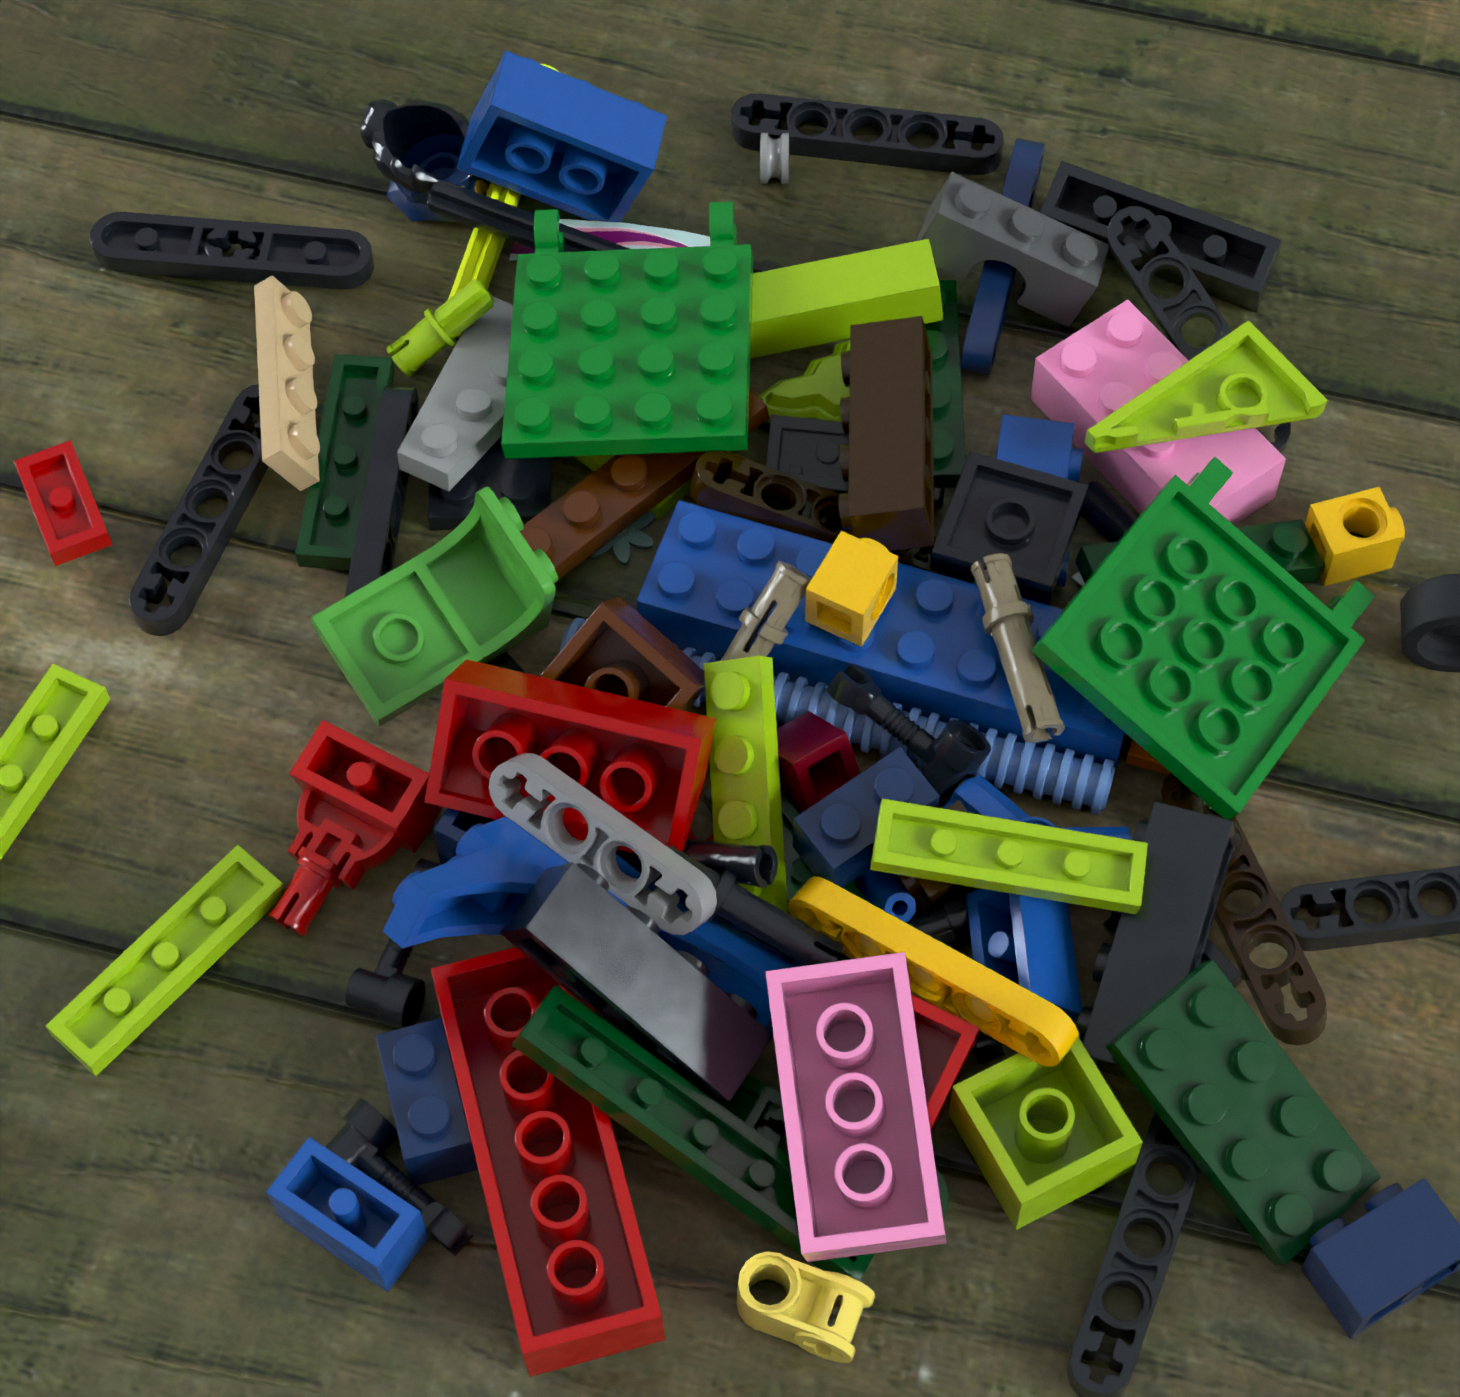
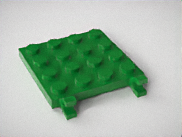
(630, 347)
(1202, 643)

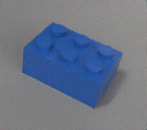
(561, 140)

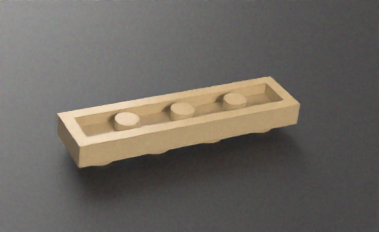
(286, 383)

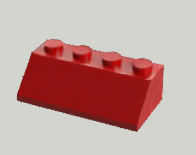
(621, 749)

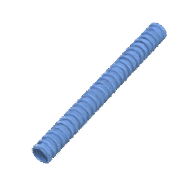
(1008, 762)

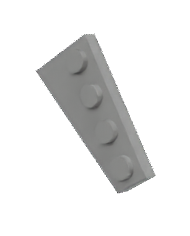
(464, 405)

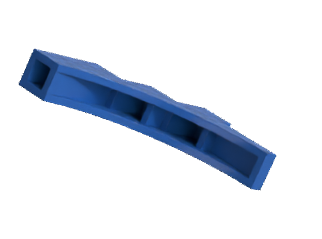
(499, 867)

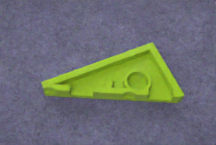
(1221, 390)

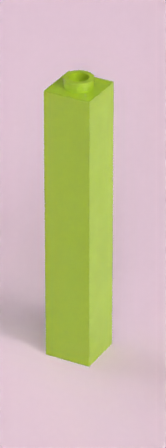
(824, 297)

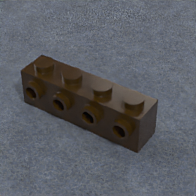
(889, 434)

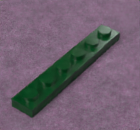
(670, 1116)

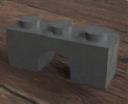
(979, 225)

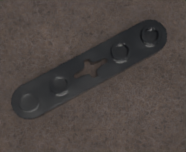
(196, 249)

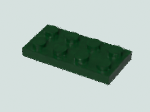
(1243, 1112)

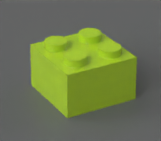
(1043, 1132)

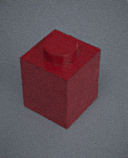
(813, 760)

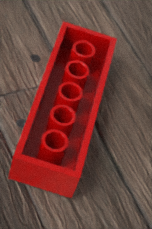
(546, 1175)

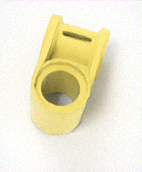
(807, 1307)

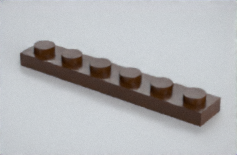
(614, 500)

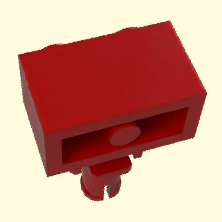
(349, 818)

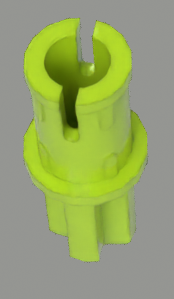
(440, 327)

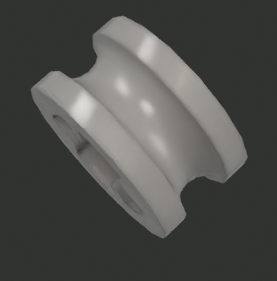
(774, 158)

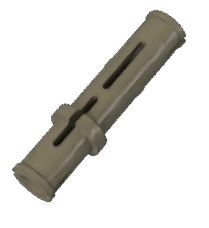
(1010, 623)

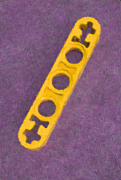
(940, 972)

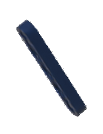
(997, 276)

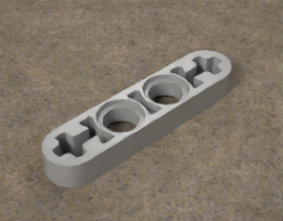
(606, 832)

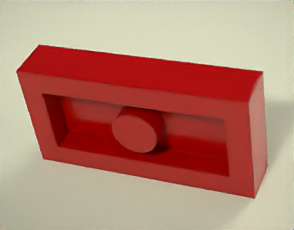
(62, 503)

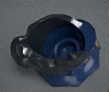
(416, 149)

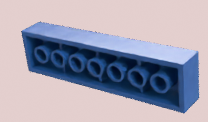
(920, 653)

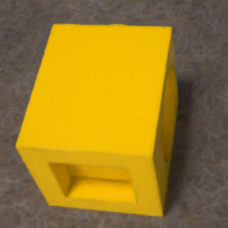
(1348, 555)
(851, 588)

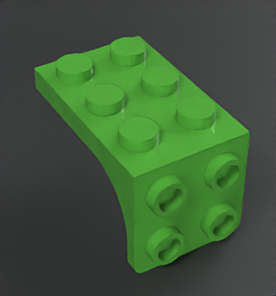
(450, 604)

